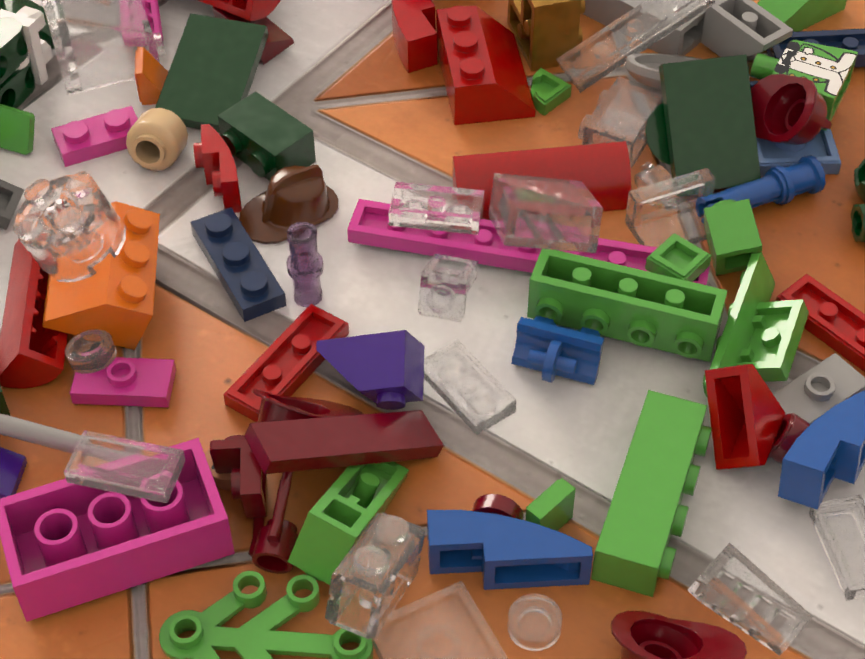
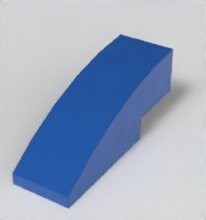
(825, 451)
(505, 550)

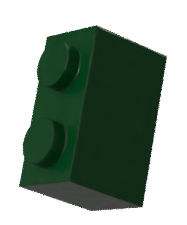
(266, 136)

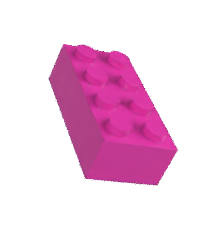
(88, 542)

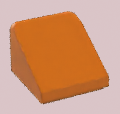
(149, 76)

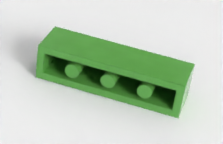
(650, 493)

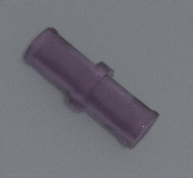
(304, 263)

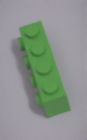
(627, 303)

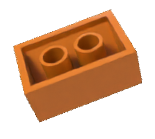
(119, 293)

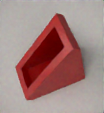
(741, 416)

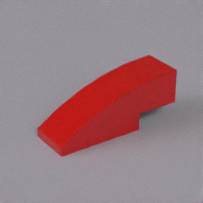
(415, 33)

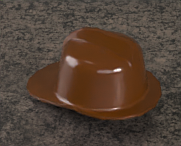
(291, 197)

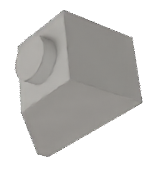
(741, 28)

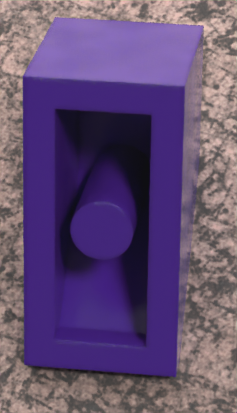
(380, 366)

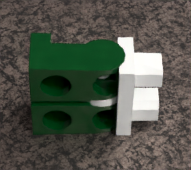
(22, 55)

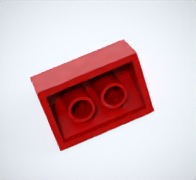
(481, 67)

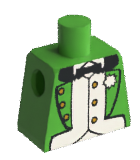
(824, 65)

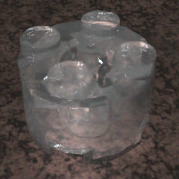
(69, 226)

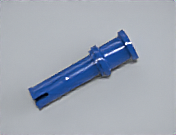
(776, 186)

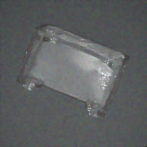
(99, 40)

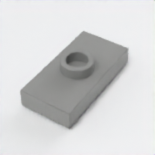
(820, 388)

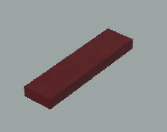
(342, 441)

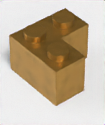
(545, 29)

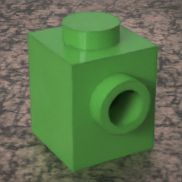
(731, 235)

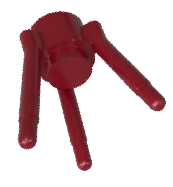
(275, 541)

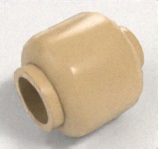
(157, 139)

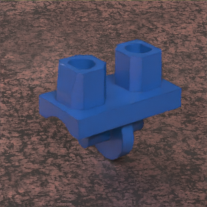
(558, 350)

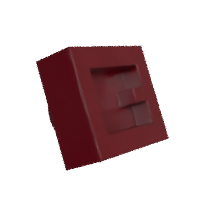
(247, 478)

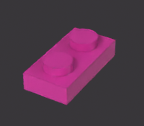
(94, 136)

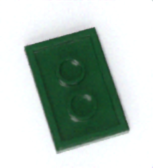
(212, 68)
(710, 119)

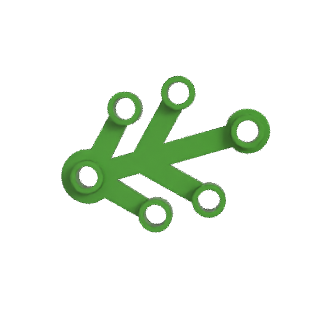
(257, 636)

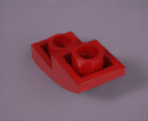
(218, 166)

